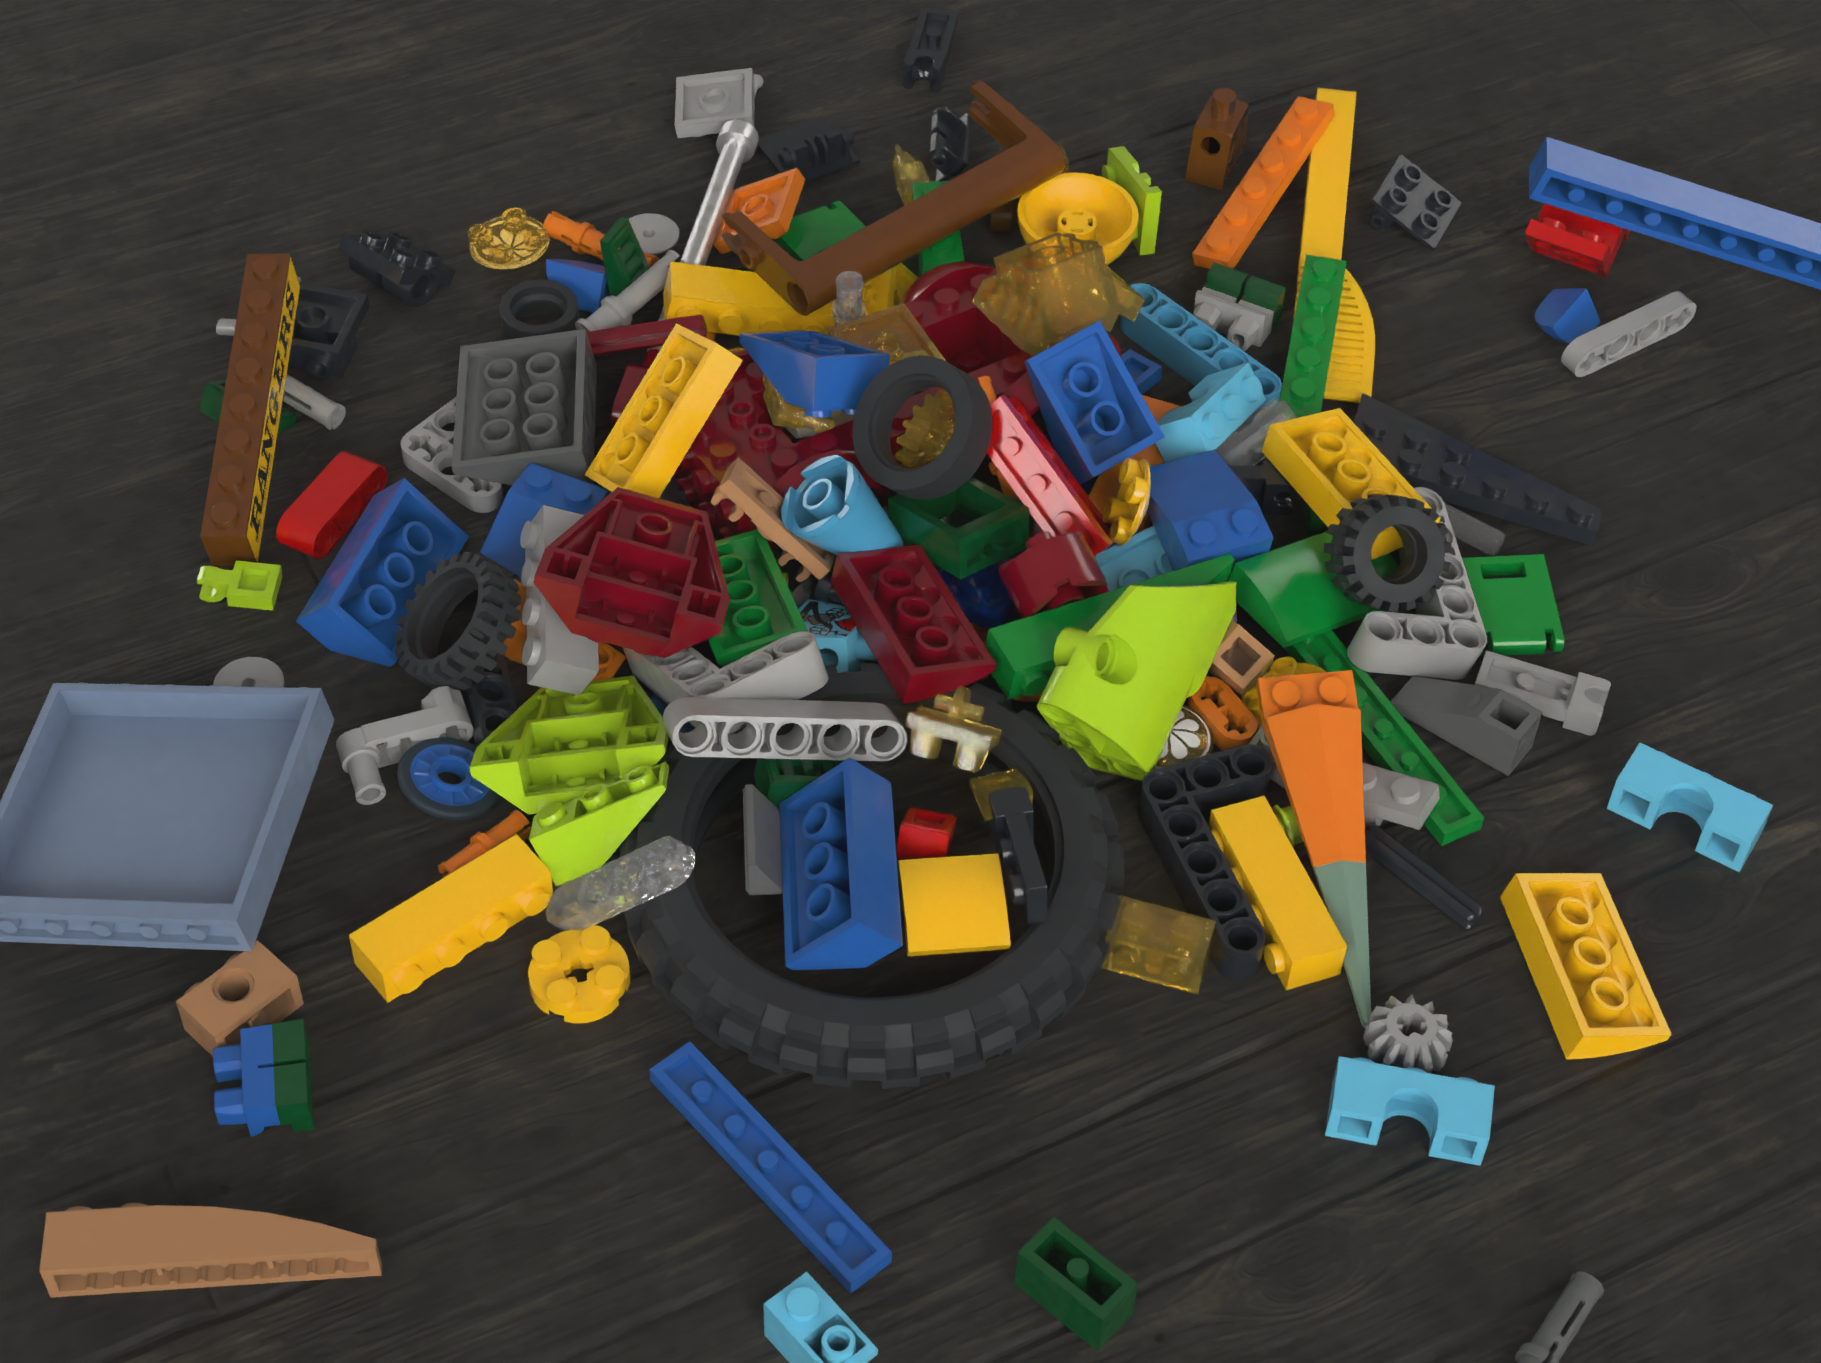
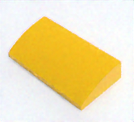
(664, 414)
(1333, 465)
(1583, 964)

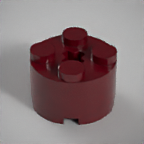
(1052, 573)

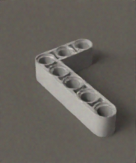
(1437, 640)
(777, 671)

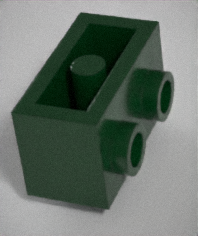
(1075, 1283)

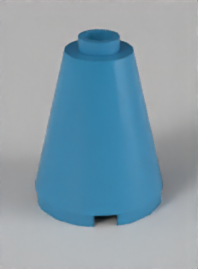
(837, 510)

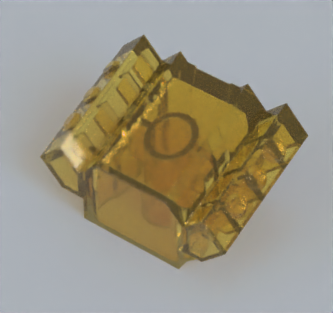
(1054, 292)

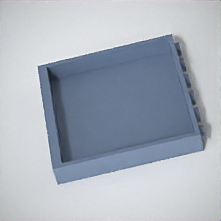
(155, 813)

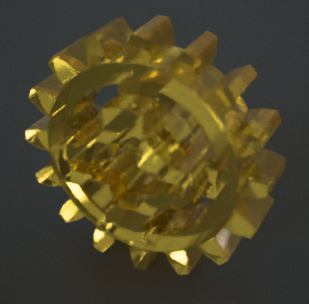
(927, 431)

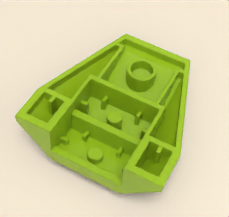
(570, 742)

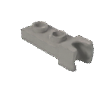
(1558, 695)

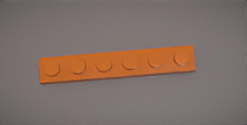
(1264, 183)

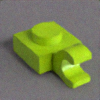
(245, 586)

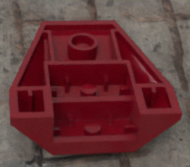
(637, 575)

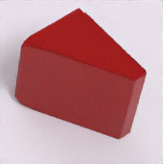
(925, 834)

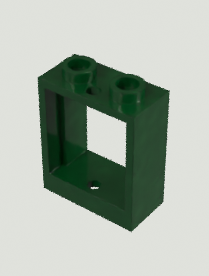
(997, 523)

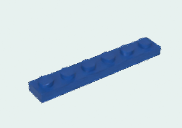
(771, 1167)

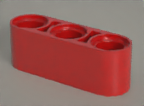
(331, 505)

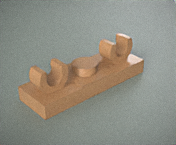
(764, 508)

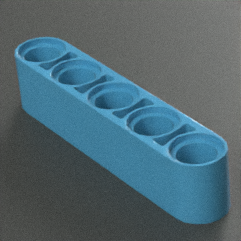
(1188, 343)

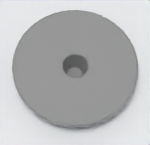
(654, 232)
(250, 673)

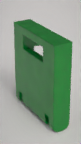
(818, 230)
(1516, 609)

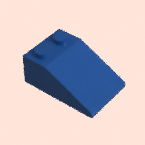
(815, 369)
(1091, 403)
(524, 499)
(1205, 512)

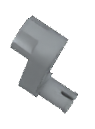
(361, 756)

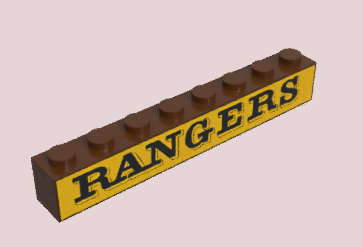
(250, 411)

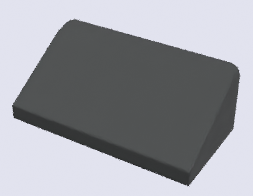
(761, 844)

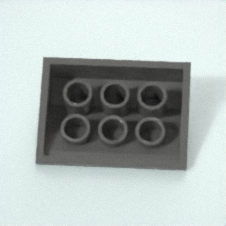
(525, 406)

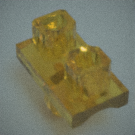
(932, 726)

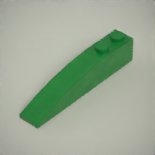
(1027, 645)

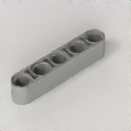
(768, 715)

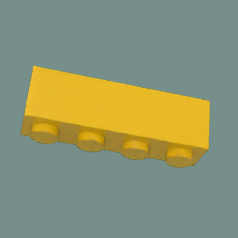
(735, 302)
(451, 918)
(1299, 931)

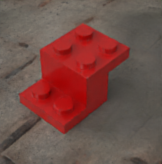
(1575, 239)

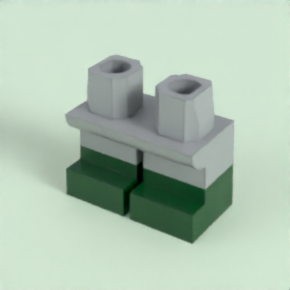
(1239, 308)

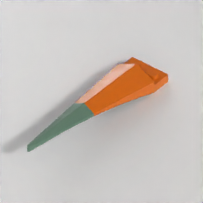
(1318, 752)

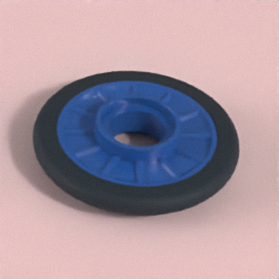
(424, 789)

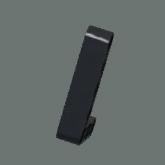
(1174, 814)

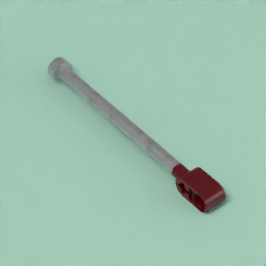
(735, 145)

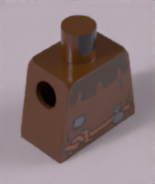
(1222, 122)

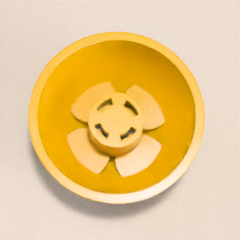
(1083, 207)

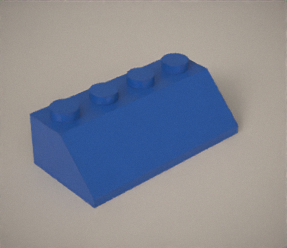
(376, 572)
(840, 871)

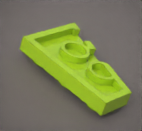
(1125, 172)

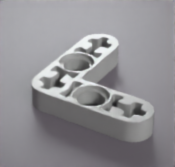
(429, 465)

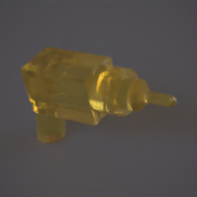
(907, 172)
(789, 415)

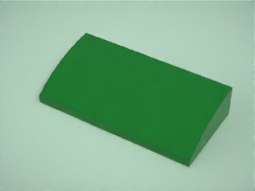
(1294, 593)
(759, 602)

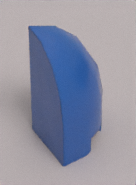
(582, 278)
(1567, 314)

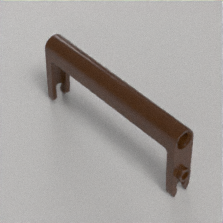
(811, 284)

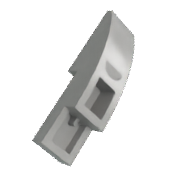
(1386, 793)

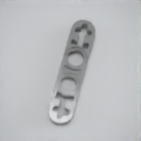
(1628, 334)

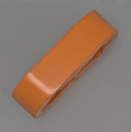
(1229, 711)

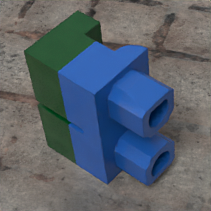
(274, 1077)

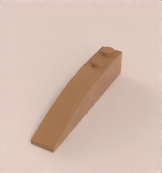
(193, 1248)

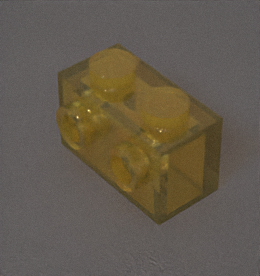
(1159, 944)

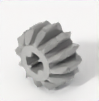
(1408, 1035)

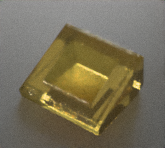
(987, 784)

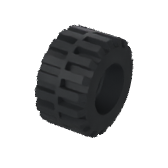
(1420, 561)

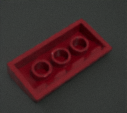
(910, 621)

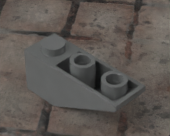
(1473, 718)

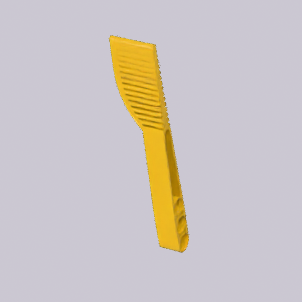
(1322, 236)

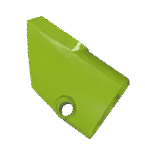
(1132, 671)

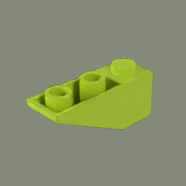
(589, 829)

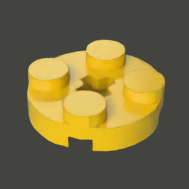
(574, 950)

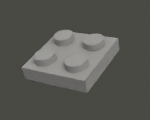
(713, 99)

